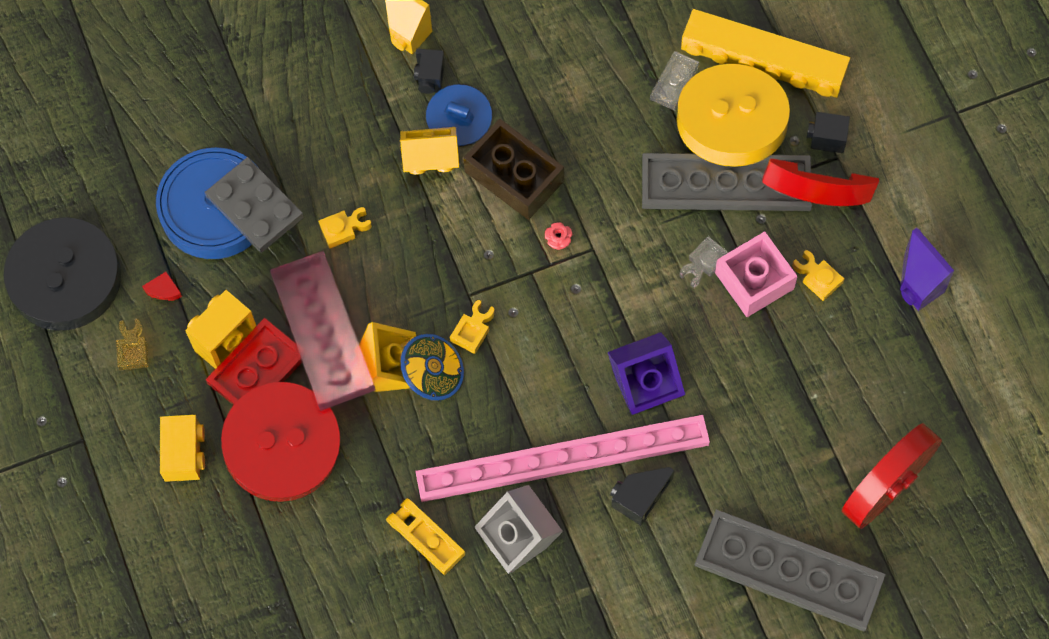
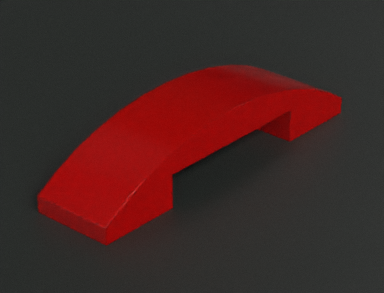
(818, 188)

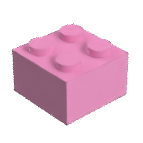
(755, 274)

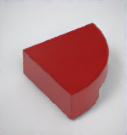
(162, 288)

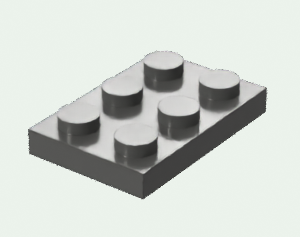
(254, 205)

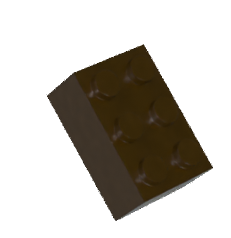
(514, 169)

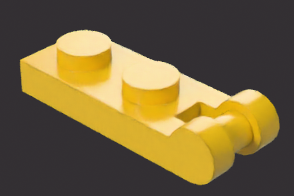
(426, 537)

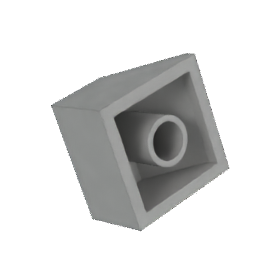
(518, 528)

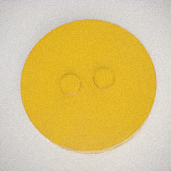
(733, 115)

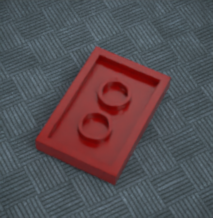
(258, 360)

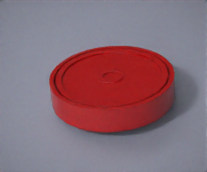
(280, 442)
(891, 475)

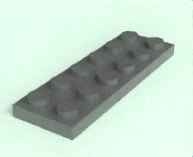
(697, 184)
(790, 570)

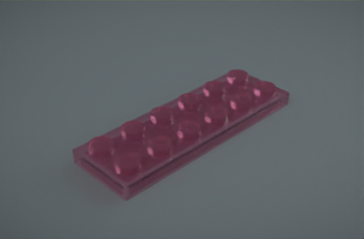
(322, 330)

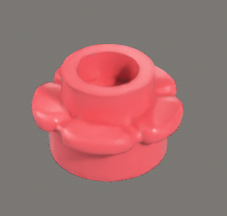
(558, 242)

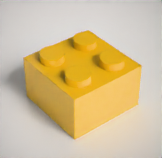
(220, 328)

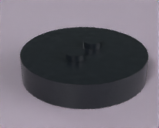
(62, 273)

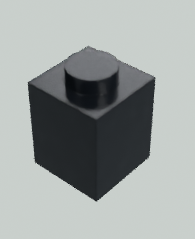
(829, 132)

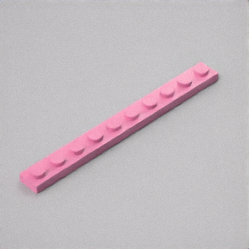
(562, 458)

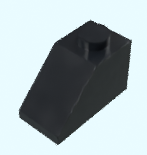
(640, 493)

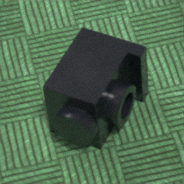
(429, 70)

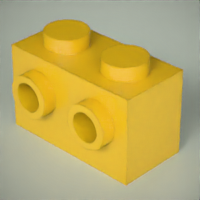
(429, 150)
(181, 448)

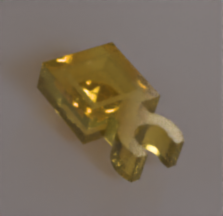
(132, 349)

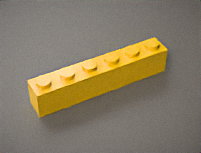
(776, 55)

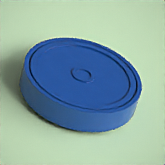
(189, 215)

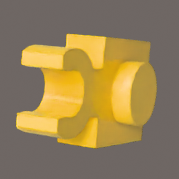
(339, 228)
(820, 278)
(472, 330)

